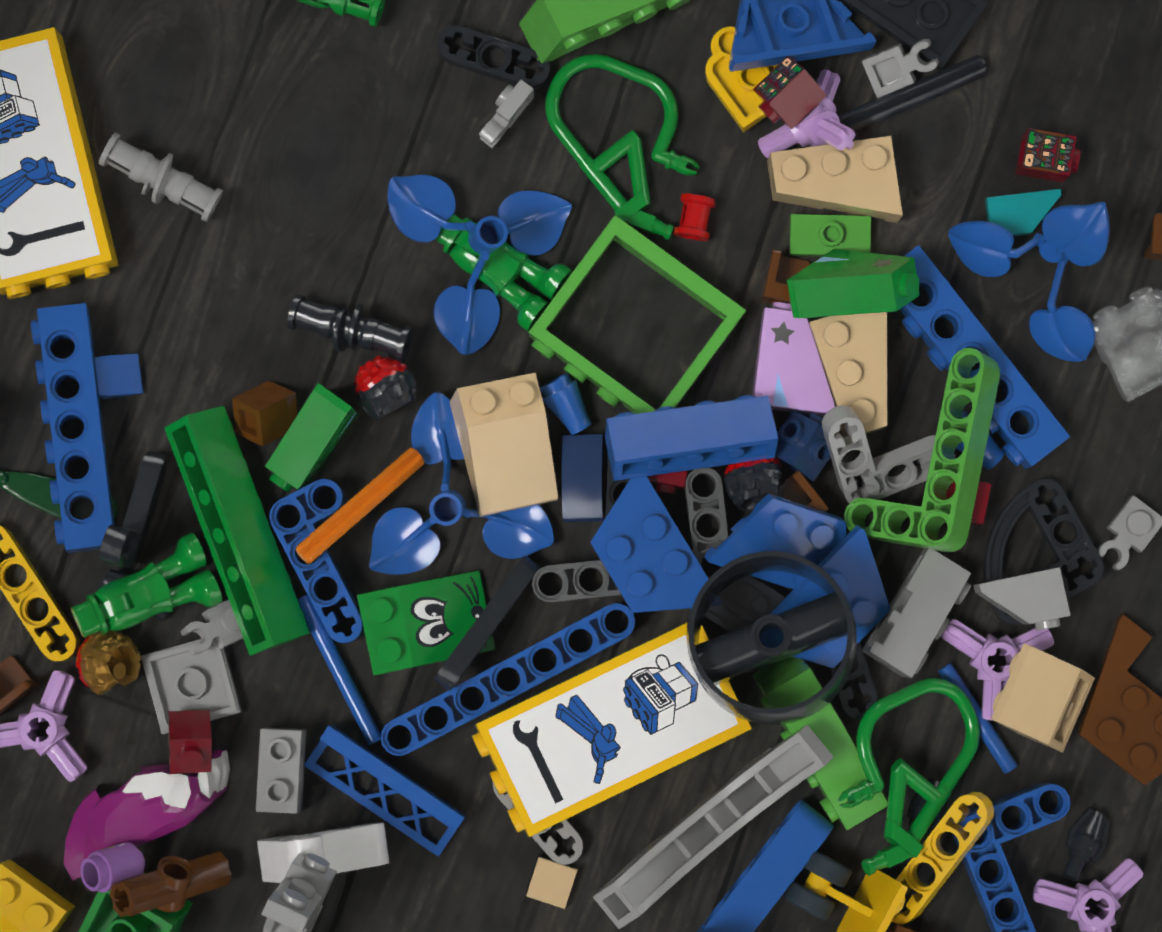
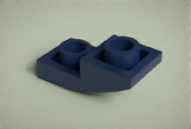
(583, 478)

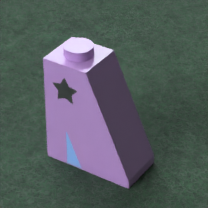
(790, 364)

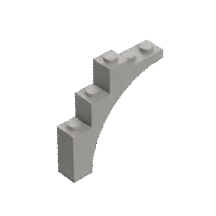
(711, 824)
(299, 896)

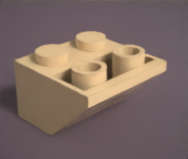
(1042, 697)

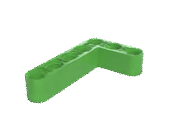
(943, 467)

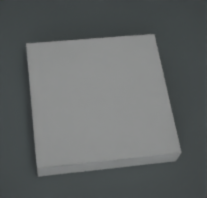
(190, 682)

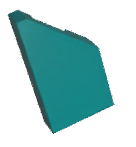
(1021, 211)

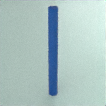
(340, 672)

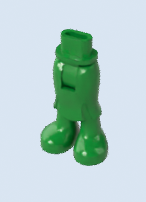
(503, 270)
(146, 593)

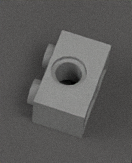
(281, 770)

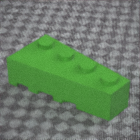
(566, 25)
(792, 683)

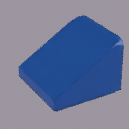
(118, 375)

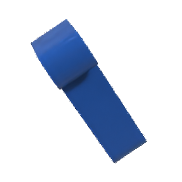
(325, 564)

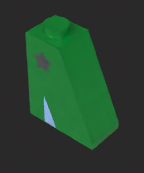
(853, 284)
(310, 439)

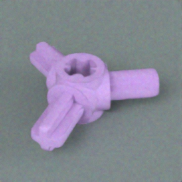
(817, 128)
(980, 648)
(50, 709)
(1074, 899)

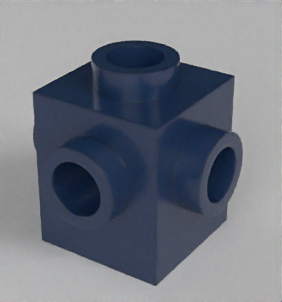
(802, 445)

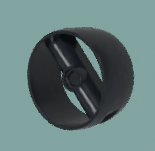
(802, 628)

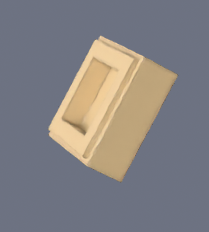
(551, 882)

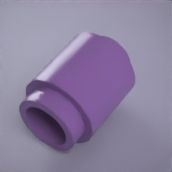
(111, 866)

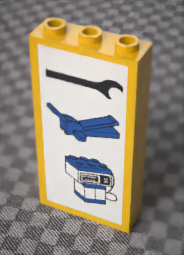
(48, 181)
(604, 732)

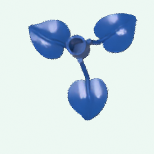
(530, 218)
(1070, 234)
(407, 544)

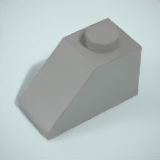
(1029, 597)

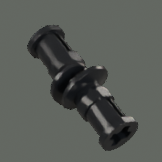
(349, 328)

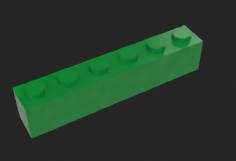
(236, 530)

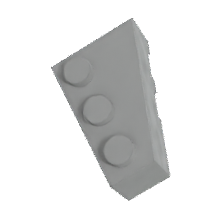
(918, 613)

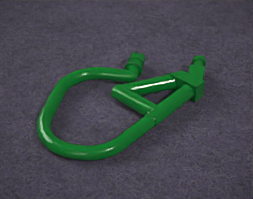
(630, 144)
(903, 843)

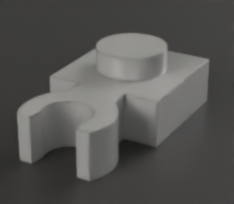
(893, 68)
(511, 105)
(1133, 528)
(219, 626)

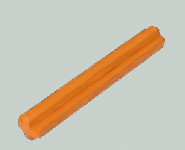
(359, 505)

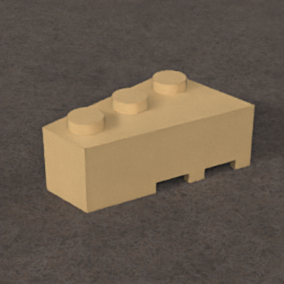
(839, 180)
(855, 364)

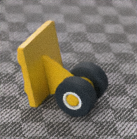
(870, 910)

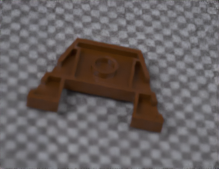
(1122, 712)

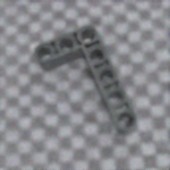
(695, 507)

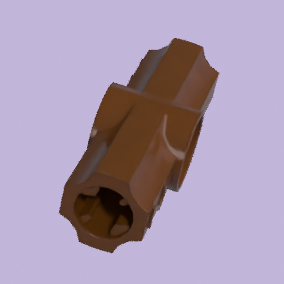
(170, 884)

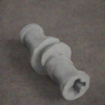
(160, 177)

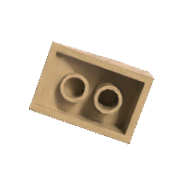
(505, 443)

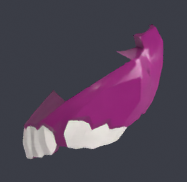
(143, 809)

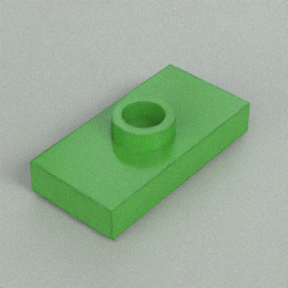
(822, 233)

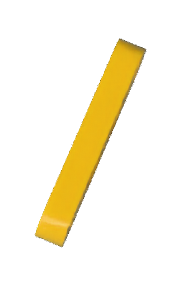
(31, 589)
(941, 861)

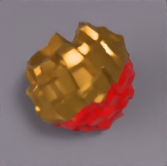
(107, 661)

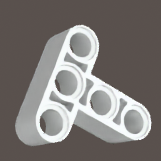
(342, 847)

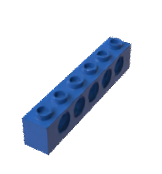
(73, 324)
(1044, 430)

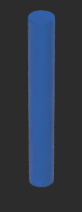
(987, 731)

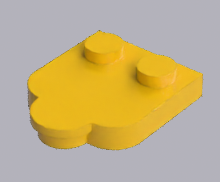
(735, 87)

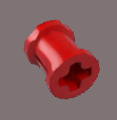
(694, 217)

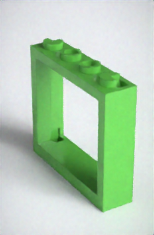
(672, 270)

